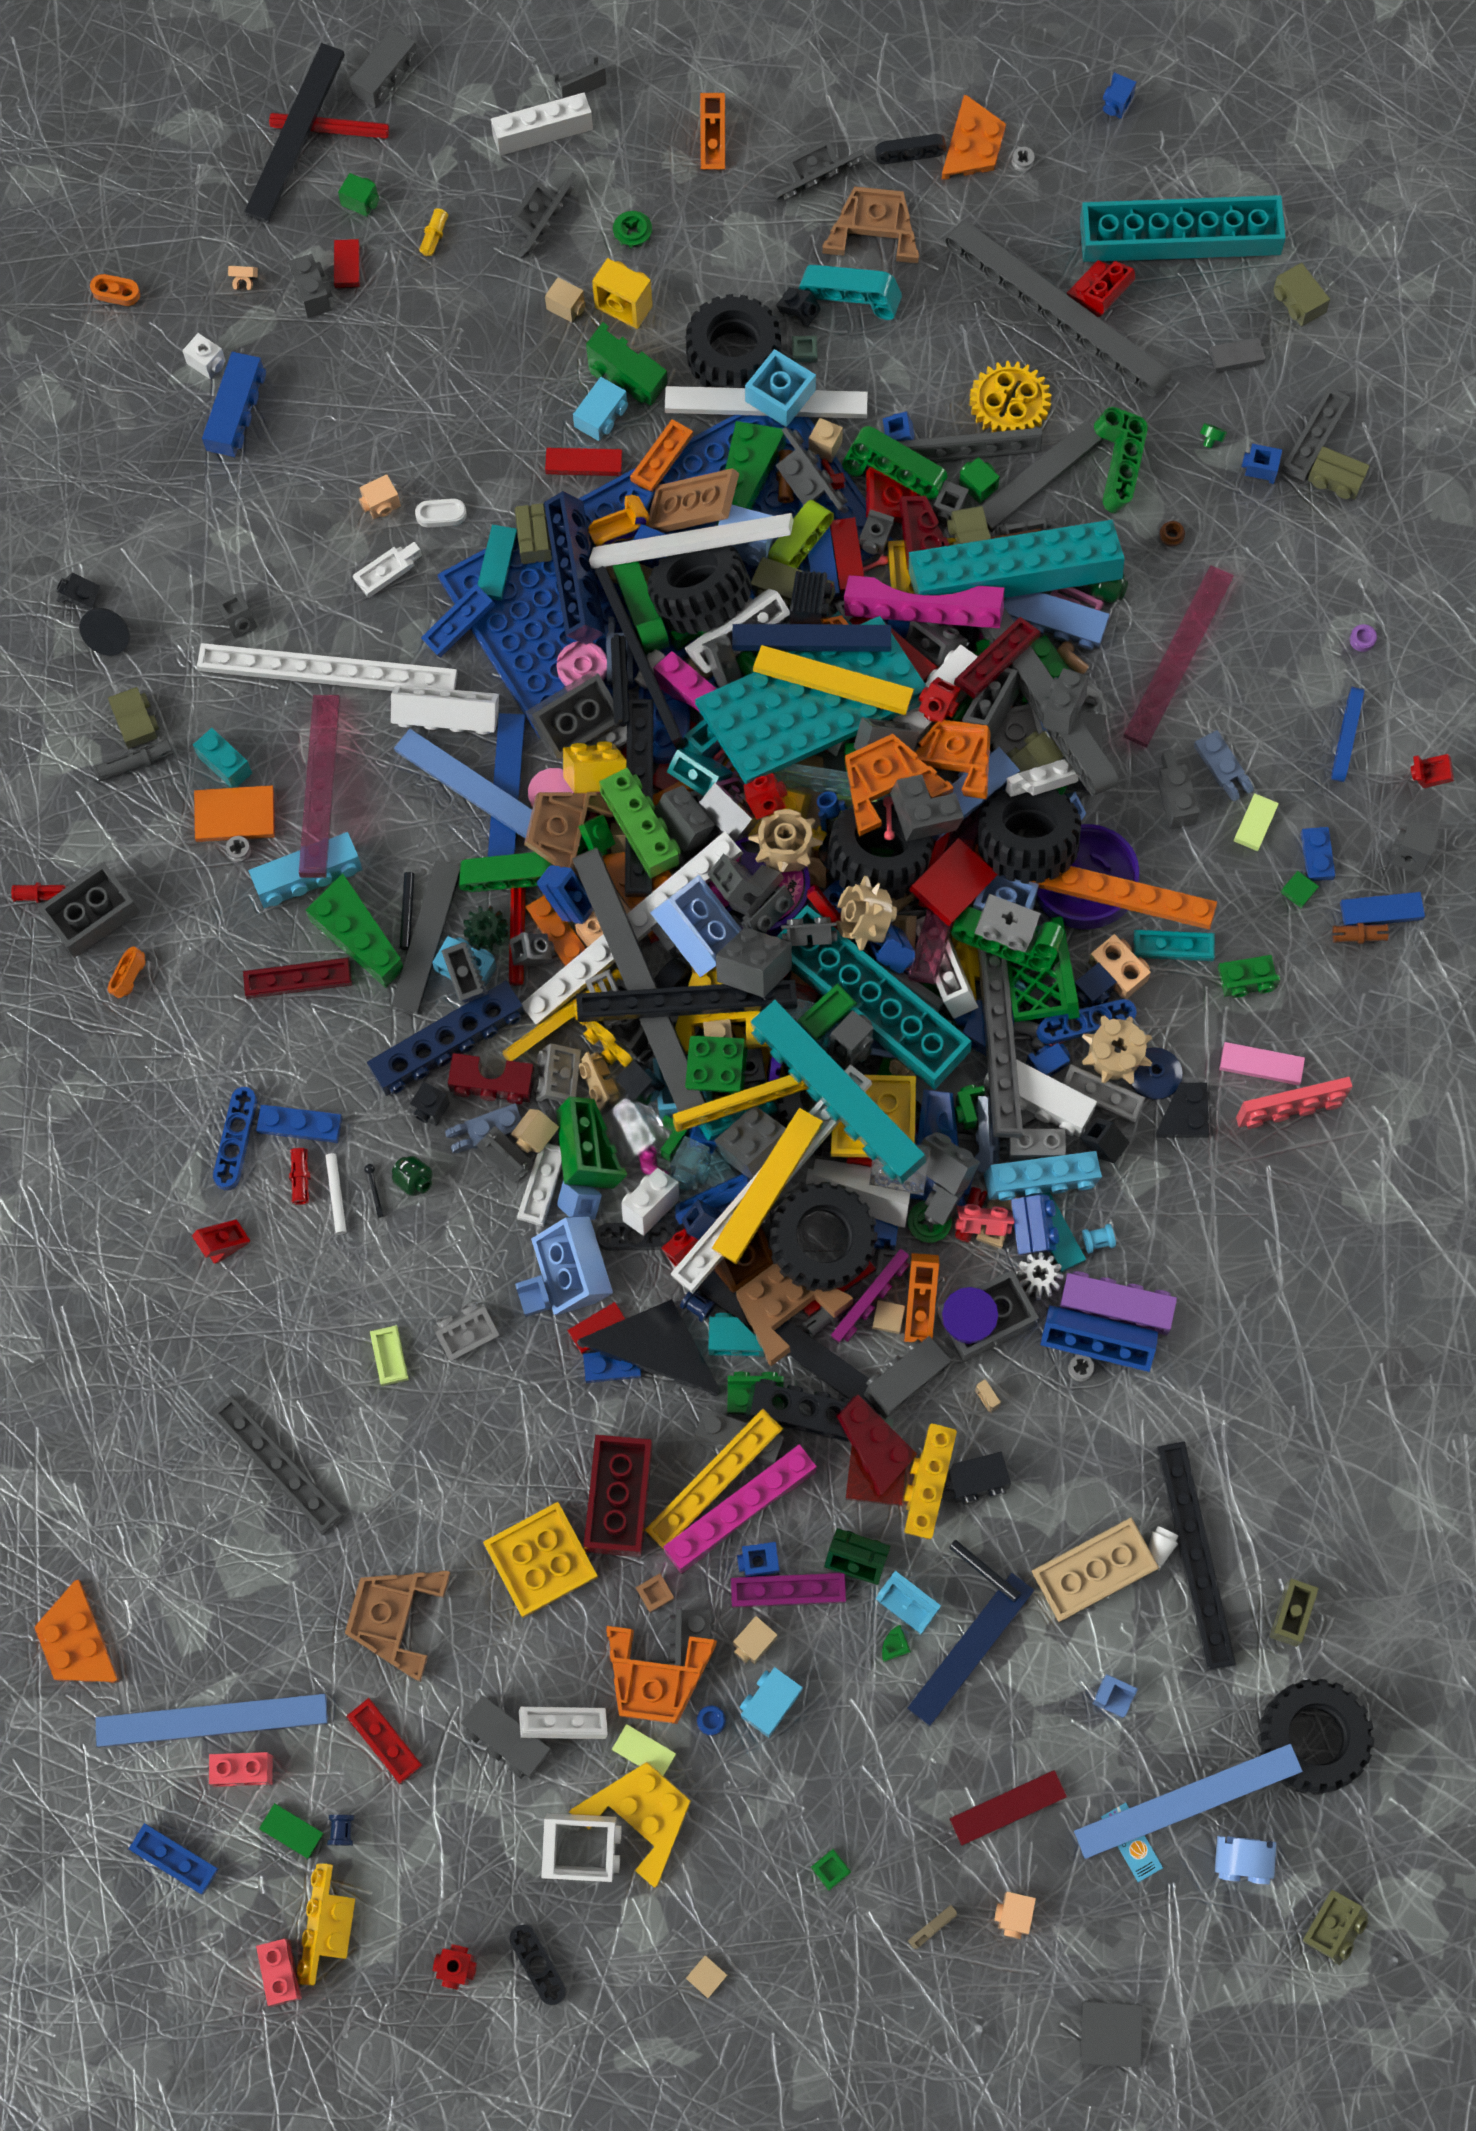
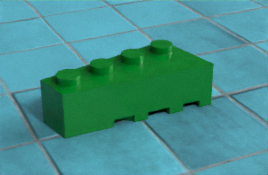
(753, 456)
(352, 928)

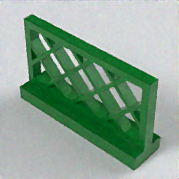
(1064, 983)

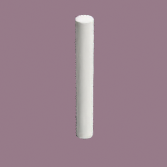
(336, 1195)

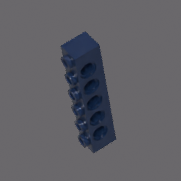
(573, 571)
(453, 1024)

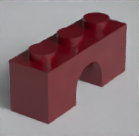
(513, 1085)

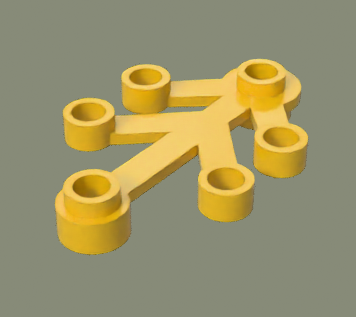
(612, 1051)

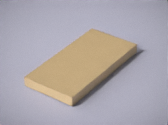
(1095, 1569)

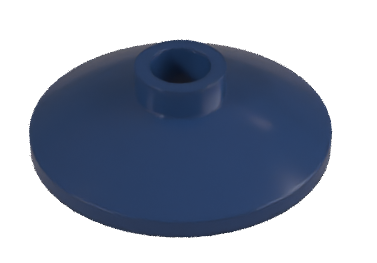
(1158, 1085)

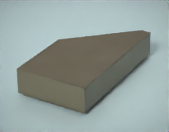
(932, 1927)

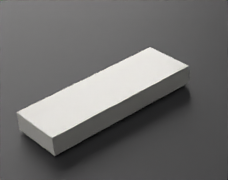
(541, 1186)
(563, 1722)

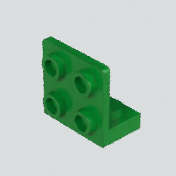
(716, 1064)

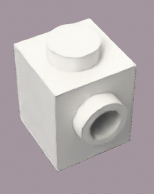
(204, 356)

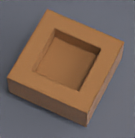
(655, 1593)

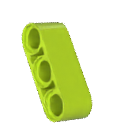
(806, 531)

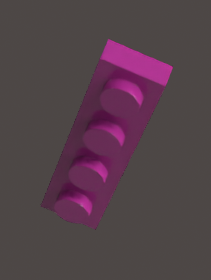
(878, 1288)
(788, 1590)

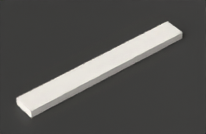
(732, 402)
(691, 541)

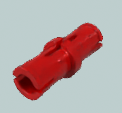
(299, 1176)

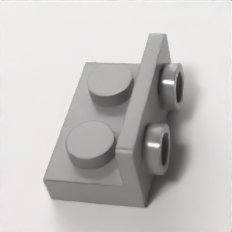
(557, 1073)
(465, 1330)

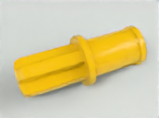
(433, 232)

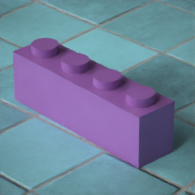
(1118, 1302)

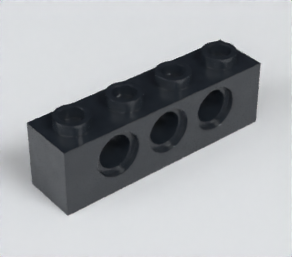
(791, 1417)

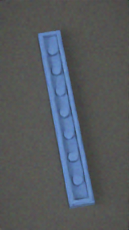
(465, 781)
(211, 1720)
(1188, 1801)

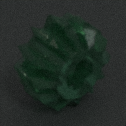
(480, 921)

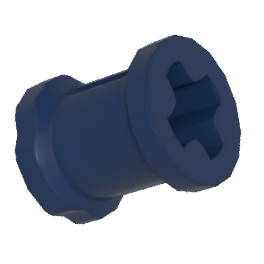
(698, 1305)
(340, 1830)

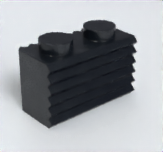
(809, 598)

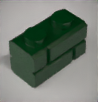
(857, 1556)

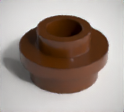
(1172, 527)

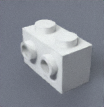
(650, 1201)

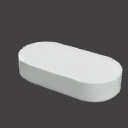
(440, 513)

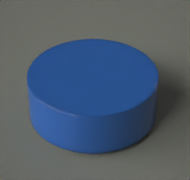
(711, 1720)

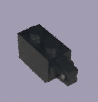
(977, 1478)

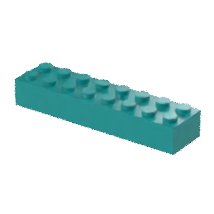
(1182, 228)
(1022, 562)
(899, 1017)

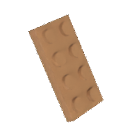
(693, 501)

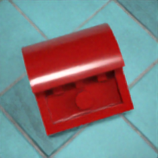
(1102, 286)

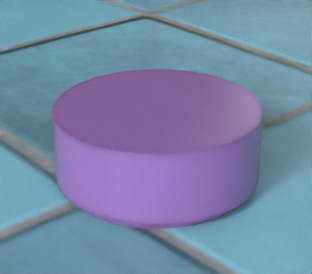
(1363, 638)

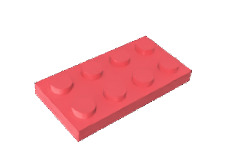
(1297, 1101)

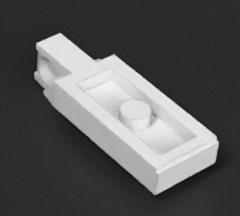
(386, 569)
(1042, 779)

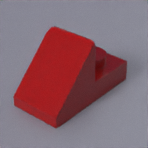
(221, 1240)

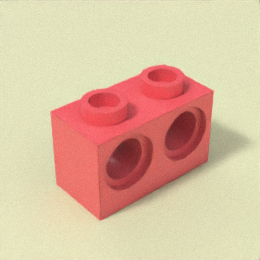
(240, 1769)
(278, 1972)

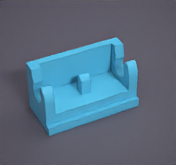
(908, 1602)

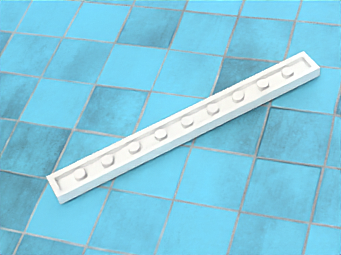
(321, 668)
(598, 955)
(701, 1258)

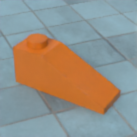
(712, 131)
(921, 1296)

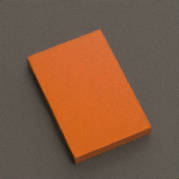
(234, 812)

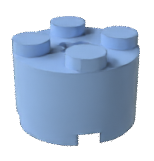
(1245, 1858)

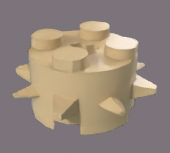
(785, 841)
(865, 913)
(1102, 1046)

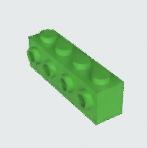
(639, 822)

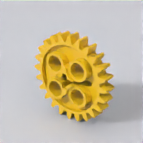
(988, 390)

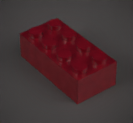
(618, 1496)

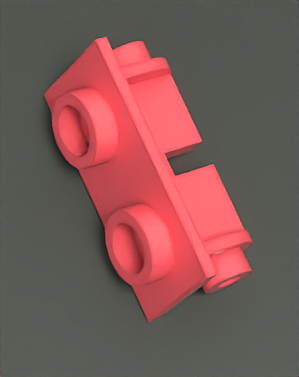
(997, 1220)

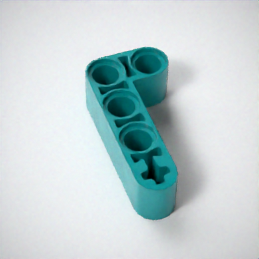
(854, 286)

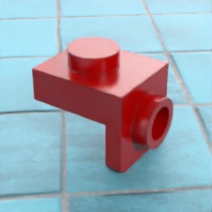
(1432, 770)

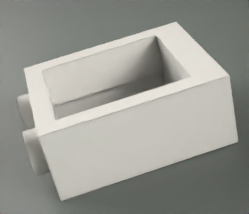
(553, 1871)

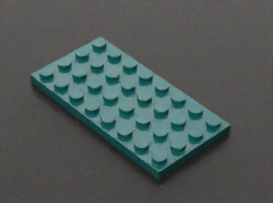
(778, 723)

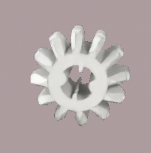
(1041, 1266)

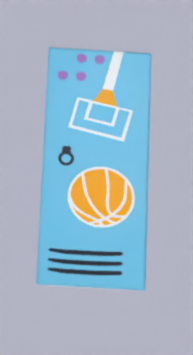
(1137, 1852)

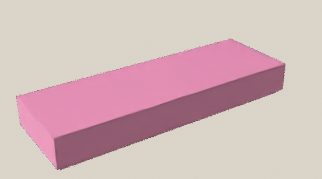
(1262, 1063)

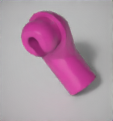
(648, 1161)

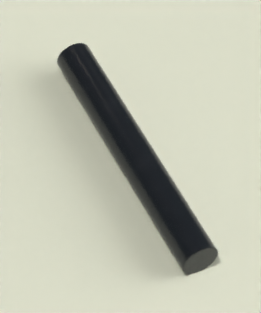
(406, 915)
(985, 1570)

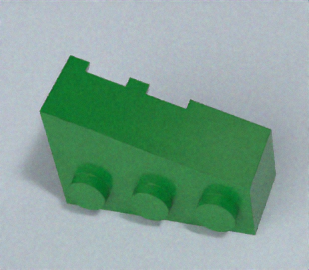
(624, 367)
(584, 1146)

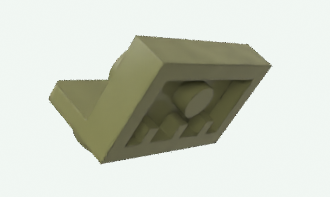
(1337, 1927)

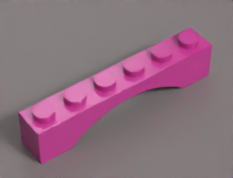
(974, 607)
(681, 680)
(738, 1508)

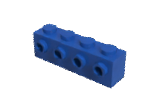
(234, 404)
(1099, 1338)

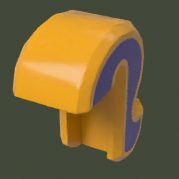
(621, 524)

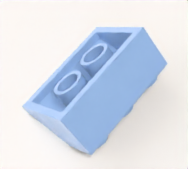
(697, 924)
(571, 1265)

